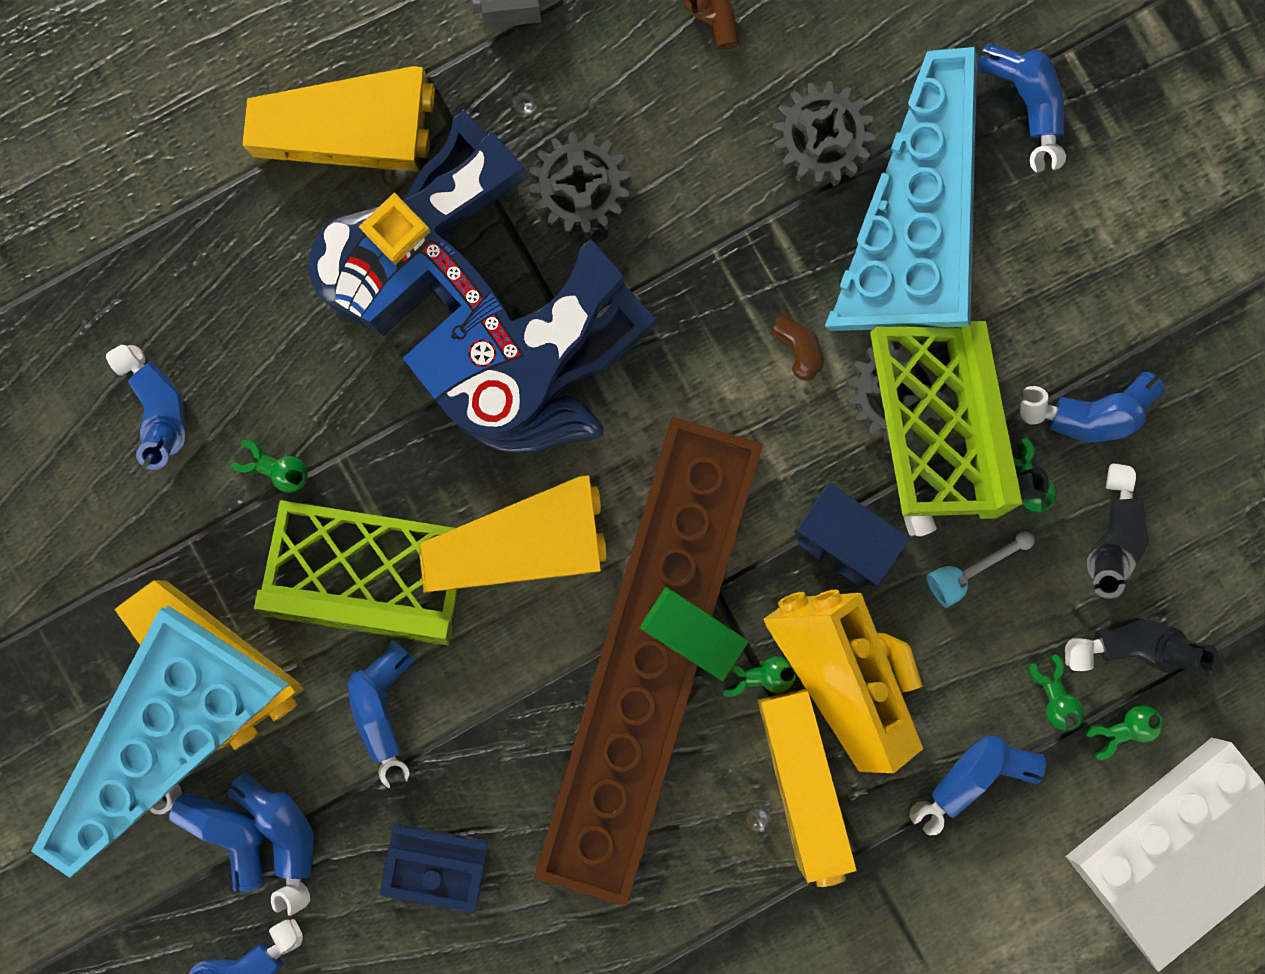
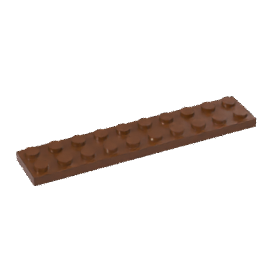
(638, 679)

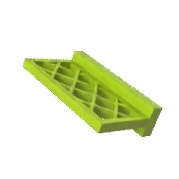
(978, 419)
(343, 610)

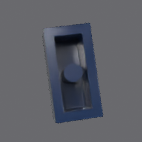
(850, 536)

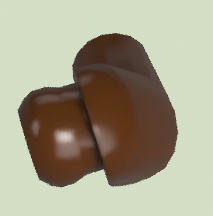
(718, 15)
(805, 347)

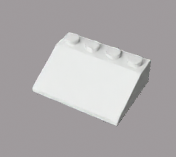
(1181, 852)

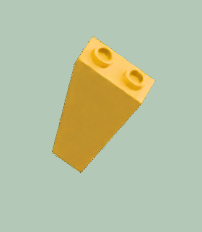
(346, 122)
(522, 542)
(140, 612)
(847, 676)
(806, 788)

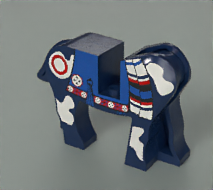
(479, 366)

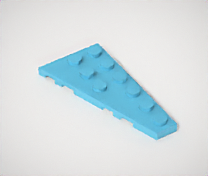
(919, 226)
(164, 720)

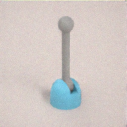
(951, 583)

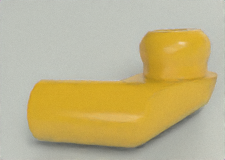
(902, 662)

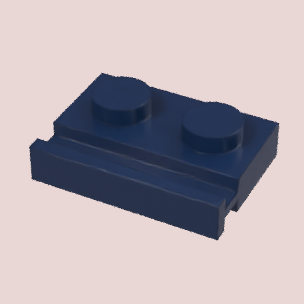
(434, 868)

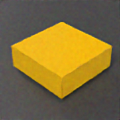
(394, 228)

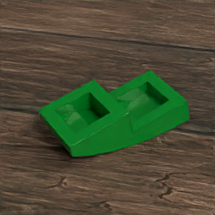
(693, 634)

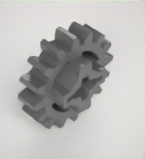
(809, 123)
(597, 182)
(868, 387)

